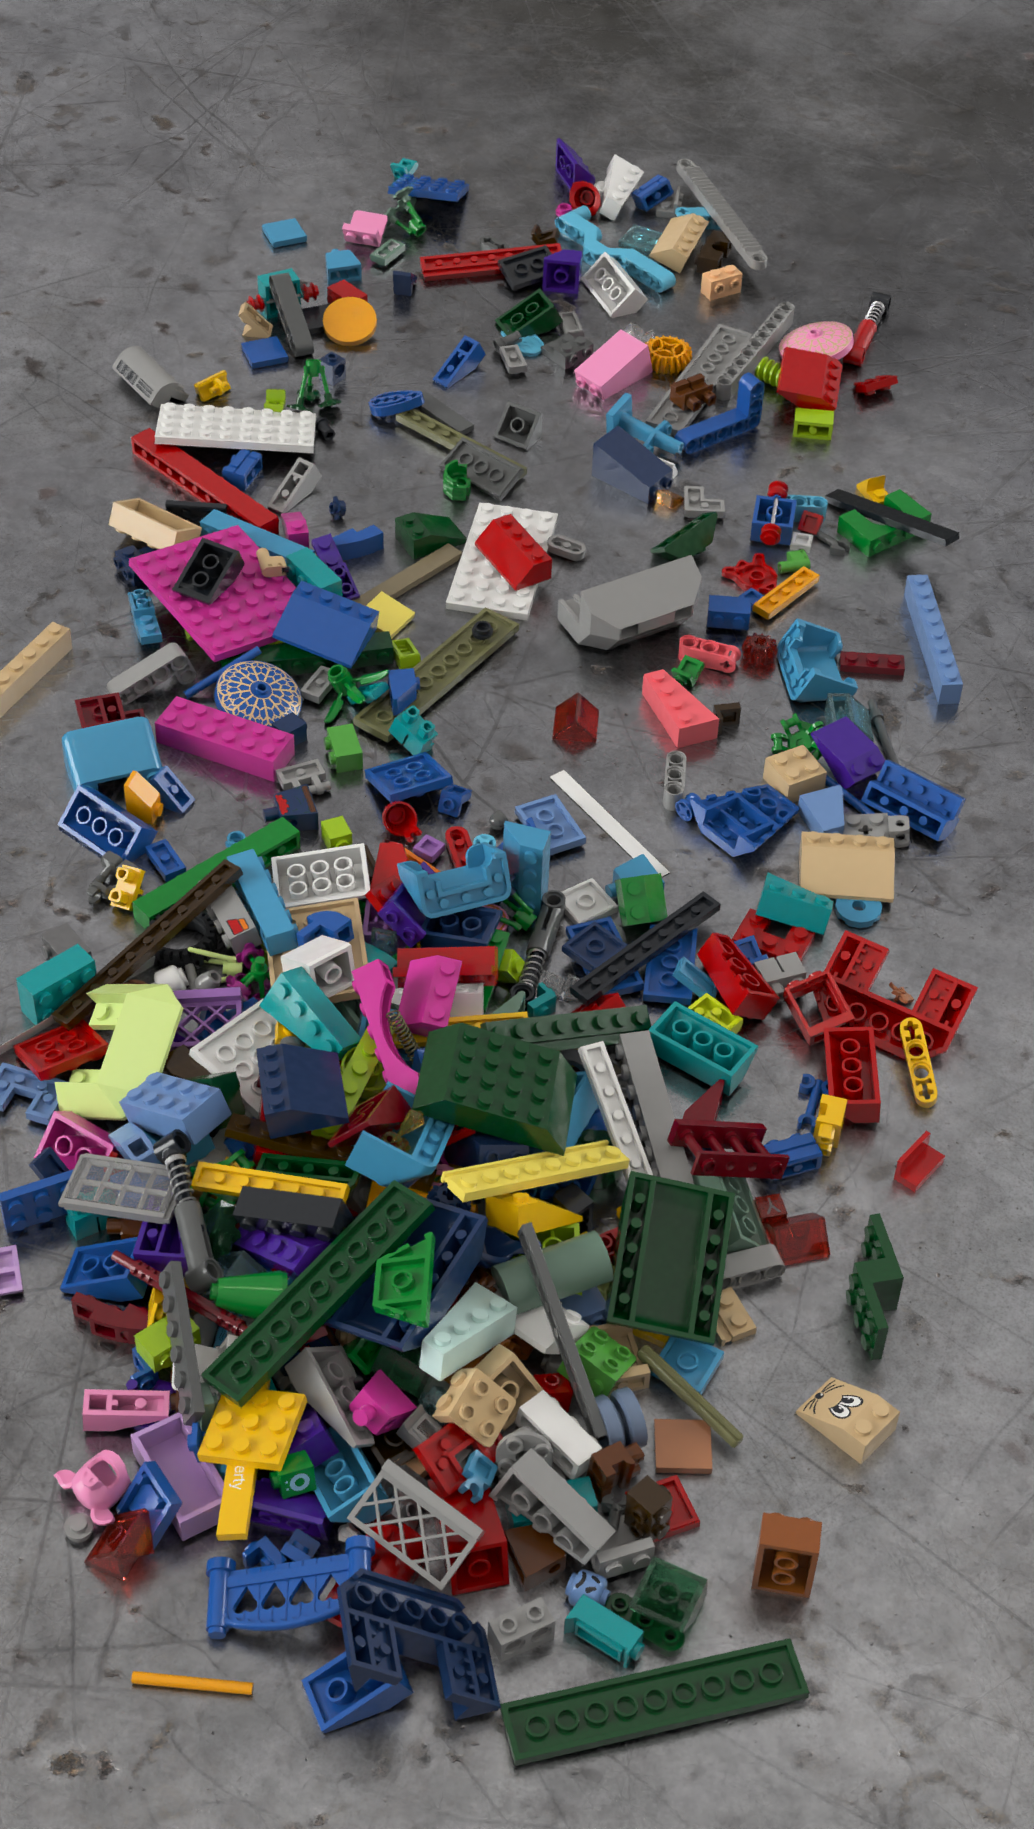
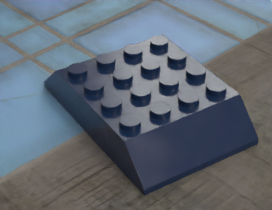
(456, 1254)

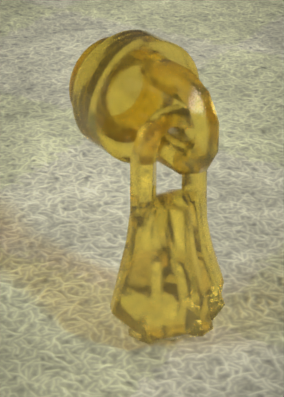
(412, 1121)

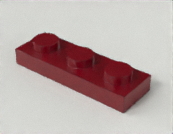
(872, 663)

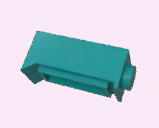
(605, 1630)

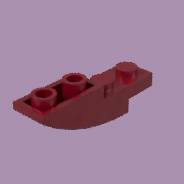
(110, 1320)

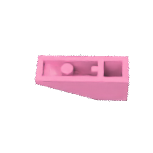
(123, 1408)

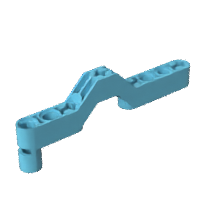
(578, 228)

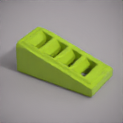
(405, 653)

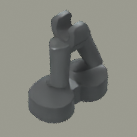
(110, 863)

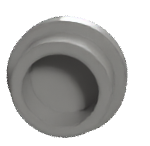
(78, 1527)

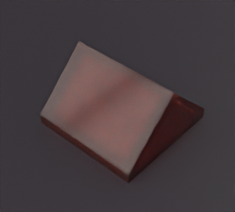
(576, 720)
(799, 1237)

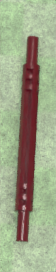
(195, 1301)

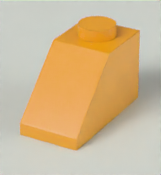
(142, 798)

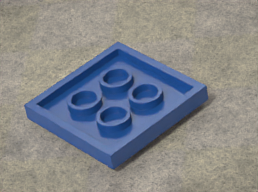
(408, 777)

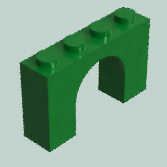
(874, 538)

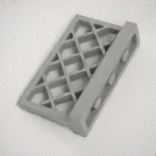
(433, 1504)

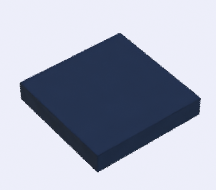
(593, 946)

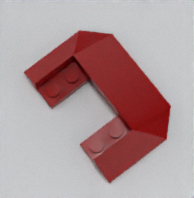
(938, 1007)

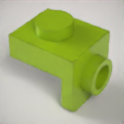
(275, 400)
(510, 967)

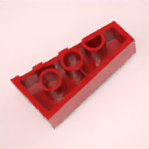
(736, 978)

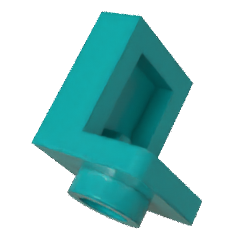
(405, 166)
(544, 1003)

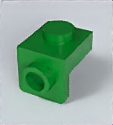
(688, 671)

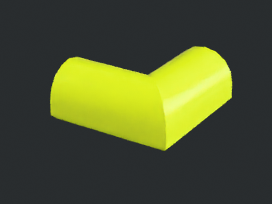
(717, 1012)

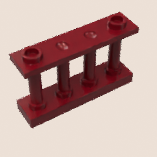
(727, 1135)

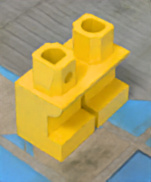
(829, 1123)

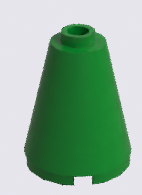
(249, 1292)

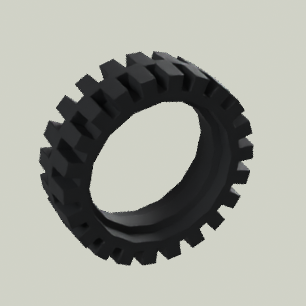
(182, 957)

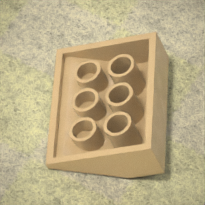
(847, 866)

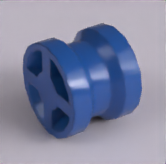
(684, 807)

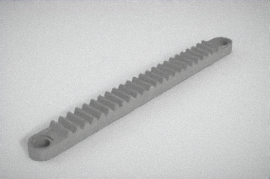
(722, 214)

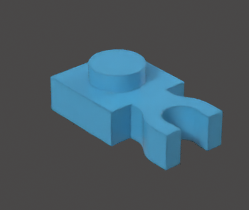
(479, 1475)

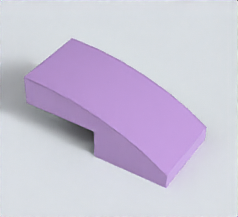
(10, 1271)

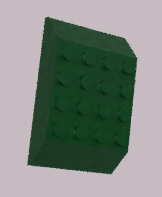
(497, 1086)
(670, 1258)

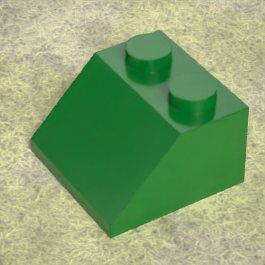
(641, 899)

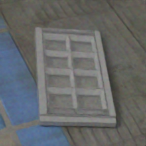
(120, 1189)

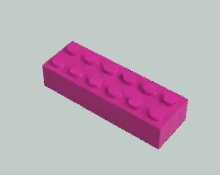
(224, 738)

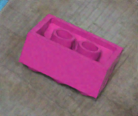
(429, 993)
(72, 1136)

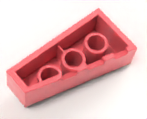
(678, 710)

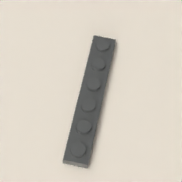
(182, 1343)

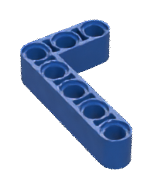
(730, 423)

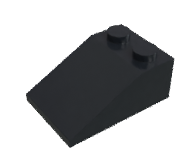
(209, 572)

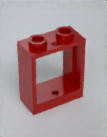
(816, 981)

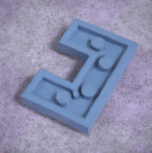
(25, 1083)

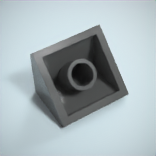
(519, 426)

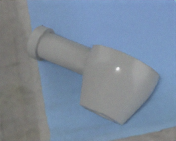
(208, 980)

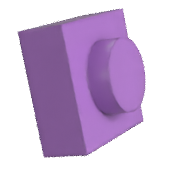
(429, 848)

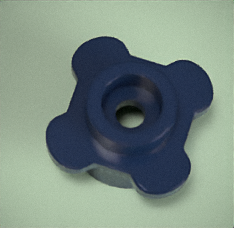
(337, 508)

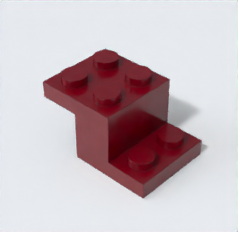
(103, 710)

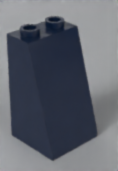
(629, 466)
(482, 1149)

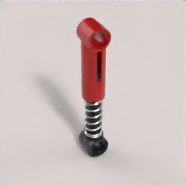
(867, 328)

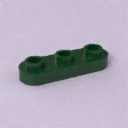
(654, 1632)

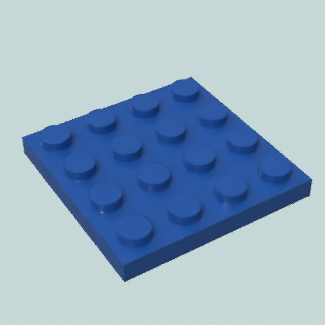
(430, 188)

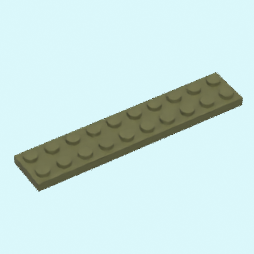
(440, 671)

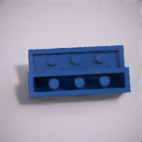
(928, 805)

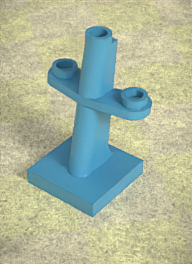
(621, 416)

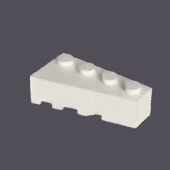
(619, 183)

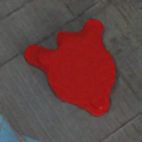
(752, 574)

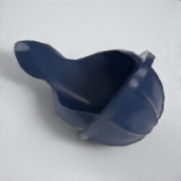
(498, 1248)

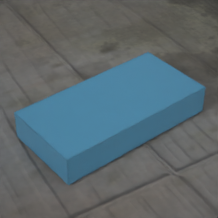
(694, 978)

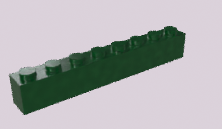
(298, 661)

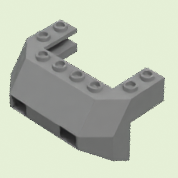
(633, 605)

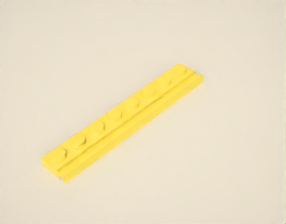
(534, 1170)

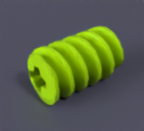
(768, 371)

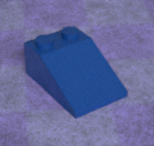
(97, 1275)
(338, 1704)

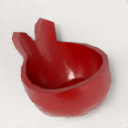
(401, 820)

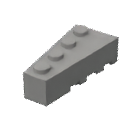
(553, 1506)

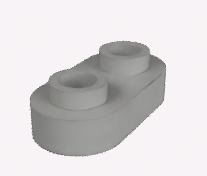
(566, 547)

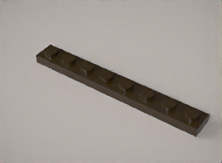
(300, 1144)

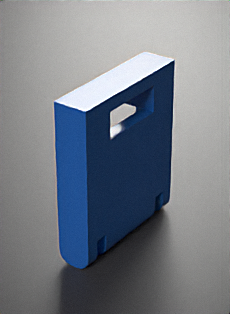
(154, 1493)

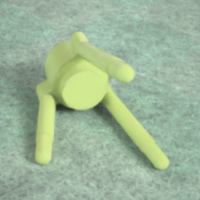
(229, 963)

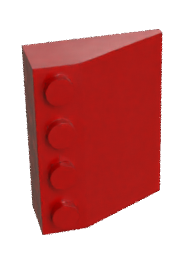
(809, 379)

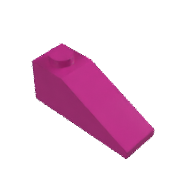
(295, 528)

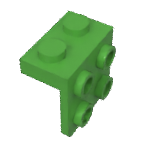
(602, 1359)

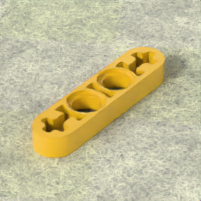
(918, 1062)

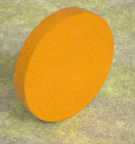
(349, 321)

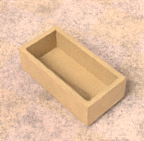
(151, 524)

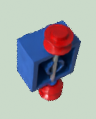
(774, 516)

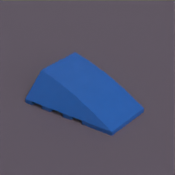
(743, 819)

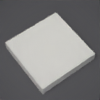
(588, 902)

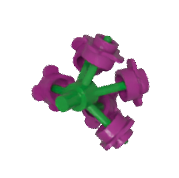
(254, 960)

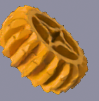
(669, 354)

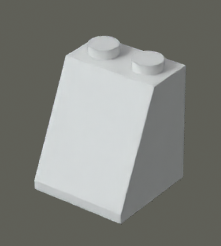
(325, 961)

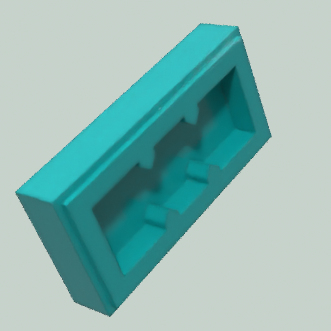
(372, 691)

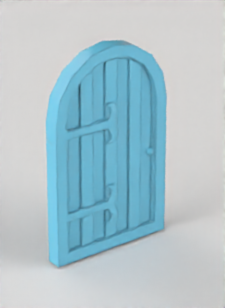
(530, 345)

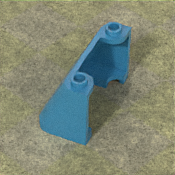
(809, 662)
(110, 752)
(459, 889)

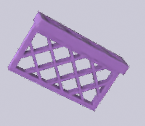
(214, 1000)

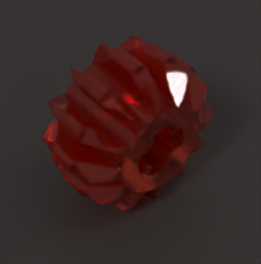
(759, 649)

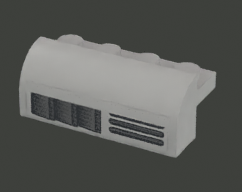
(148, 377)

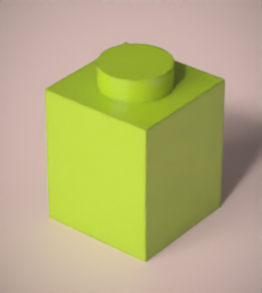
(336, 832)

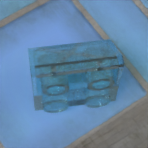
(844, 704)

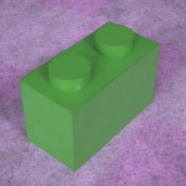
(344, 748)

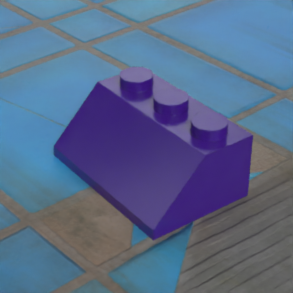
(570, 165)
(289, 1514)

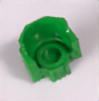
(455, 481)

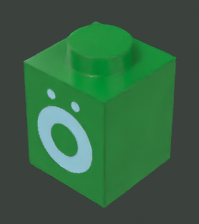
(296, 1475)

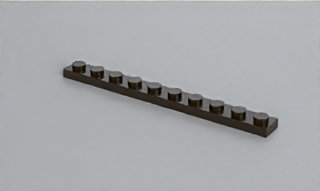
(149, 941)

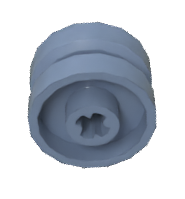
(622, 1418)

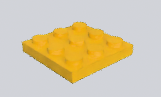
(254, 1434)

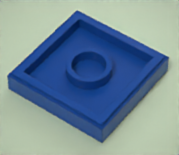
(264, 352)

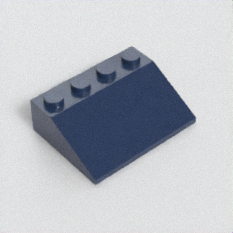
(300, 1089)

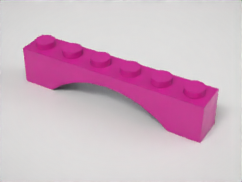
(376, 989)

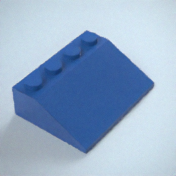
(326, 624)

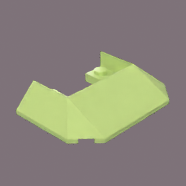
(143, 1033)

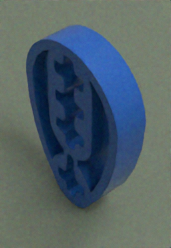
(395, 402)

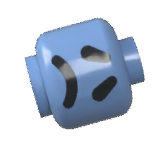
(589, 1584)

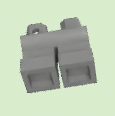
(781, 972)

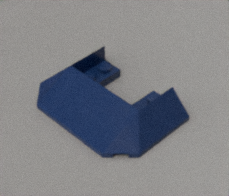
(399, 1618)

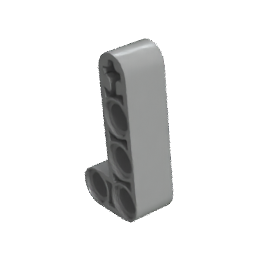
(151, 672)

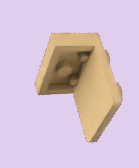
(475, 1405)

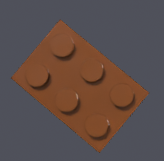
(786, 1554)

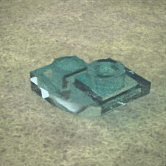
(384, 940)

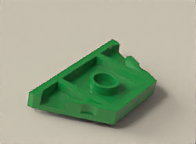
(405, 1282)

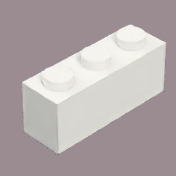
(569, 1441)

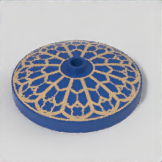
(257, 692)

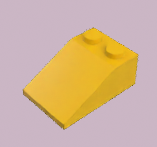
(514, 1209)

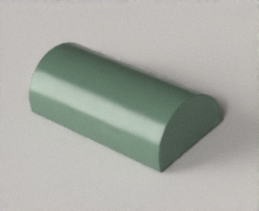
(573, 1266)

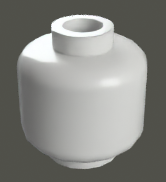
(173, 977)

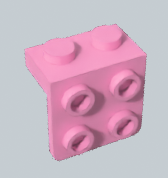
(365, 228)

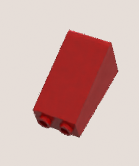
(488, 1560)

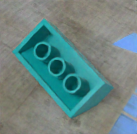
(702, 1047)

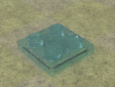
(640, 239)

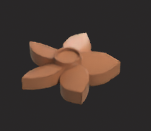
(901, 994)

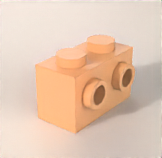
(721, 282)

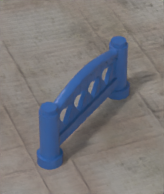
(229, 1586)

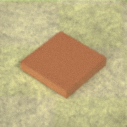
(682, 1446)

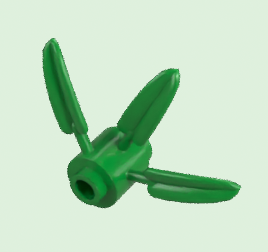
(346, 686)

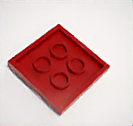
(61, 1050)

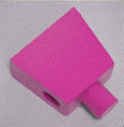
(381, 1405)

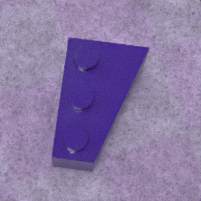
(159, 1245)

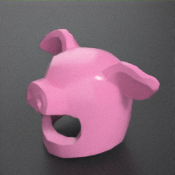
(97, 1485)

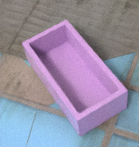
(195, 1483)

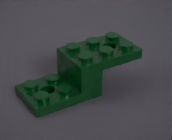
(874, 1287)

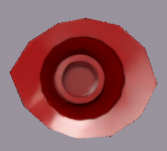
(585, 194)

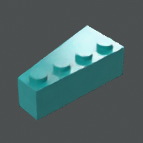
(309, 1013)

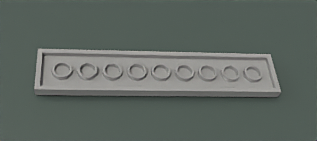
(710, 362)

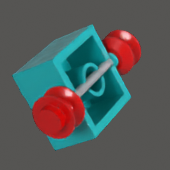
(265, 301)

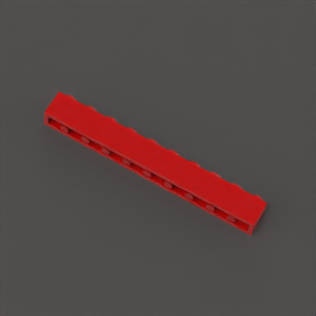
(201, 481)

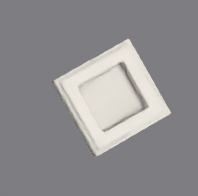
(801, 541)

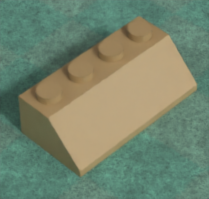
(679, 241)

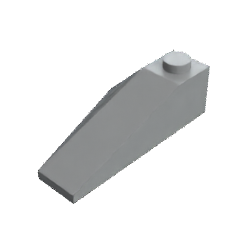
(328, 1383)

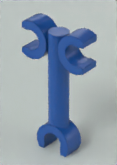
(816, 1088)

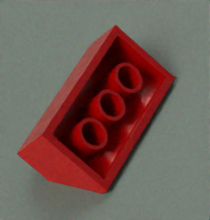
(514, 553)
(853, 1071)

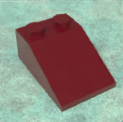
(373, 1116)

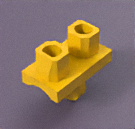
(212, 386)
(127, 887)

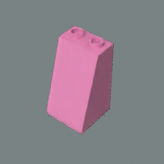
(614, 366)

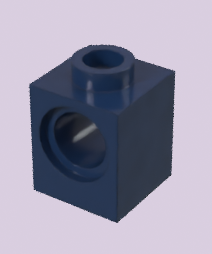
(334, 368)

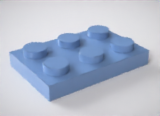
(552, 815)

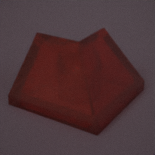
(122, 1544)

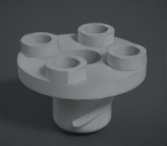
(516, 1444)

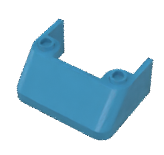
(387, 1163)

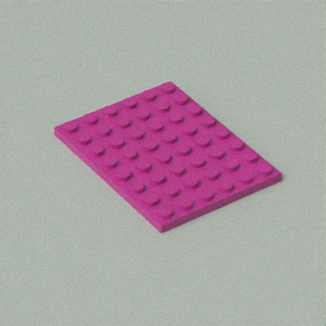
(240, 616)

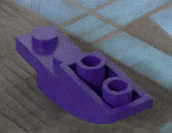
(327, 551)

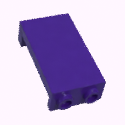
(403, 914)

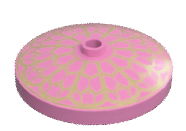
(820, 337)

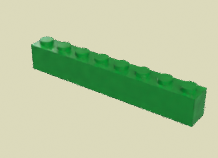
(273, 840)

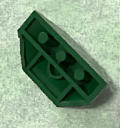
(689, 539)
(309, 1168)

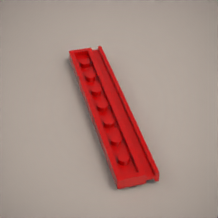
(471, 263)

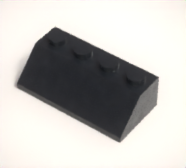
(292, 1213)

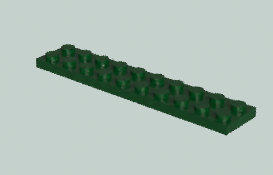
(316, 1293)
(653, 1701)

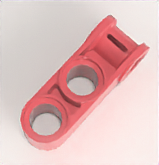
(712, 653)

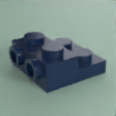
(122, 558)

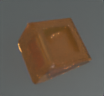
(668, 498)

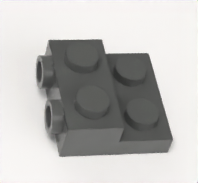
(568, 350)

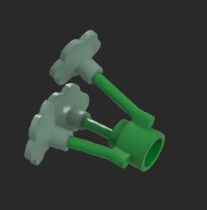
(406, 205)

